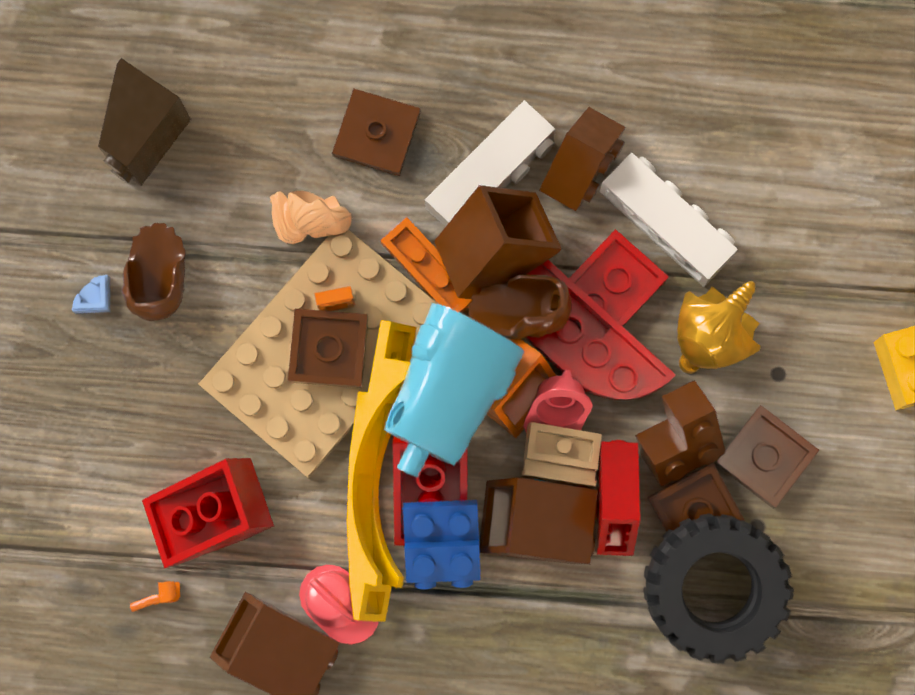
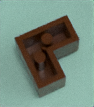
(583, 155)
(685, 439)

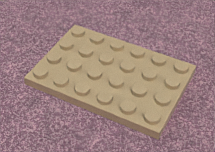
(252, 376)

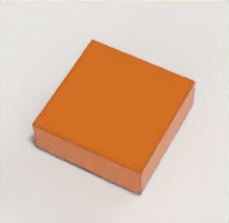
(335, 299)

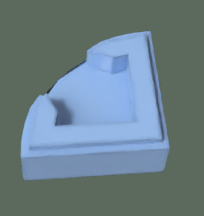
(93, 296)

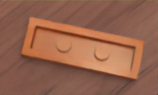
(423, 264)

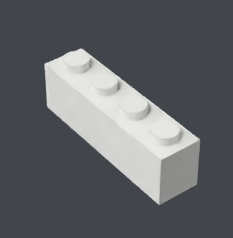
(495, 161)
(668, 218)

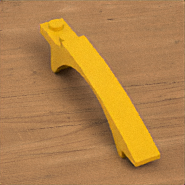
(370, 563)

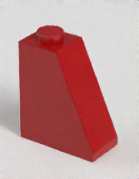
(618, 498)

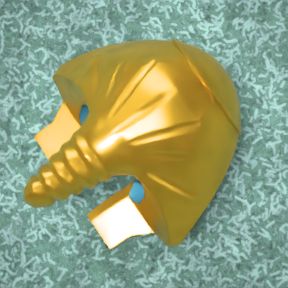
(716, 329)

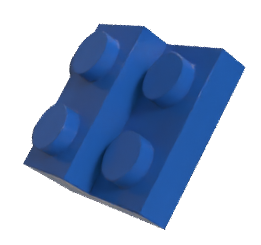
(441, 543)

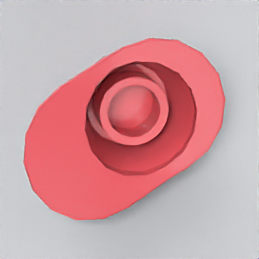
(560, 403)
(328, 603)

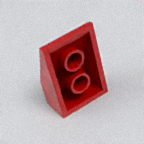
(435, 483)
(207, 511)

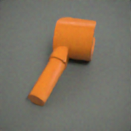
(168, 593)

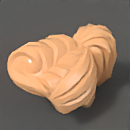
(307, 215)

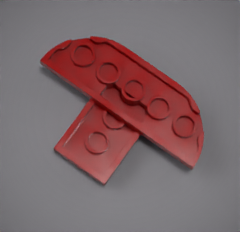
(594, 342)

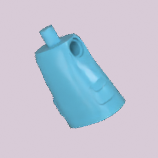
(449, 386)

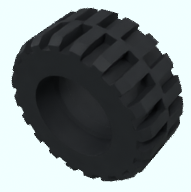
(752, 623)

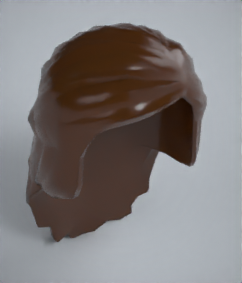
(154, 273)
(523, 306)

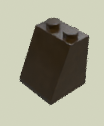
(139, 123)

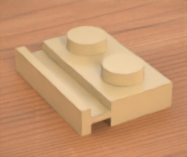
(561, 455)

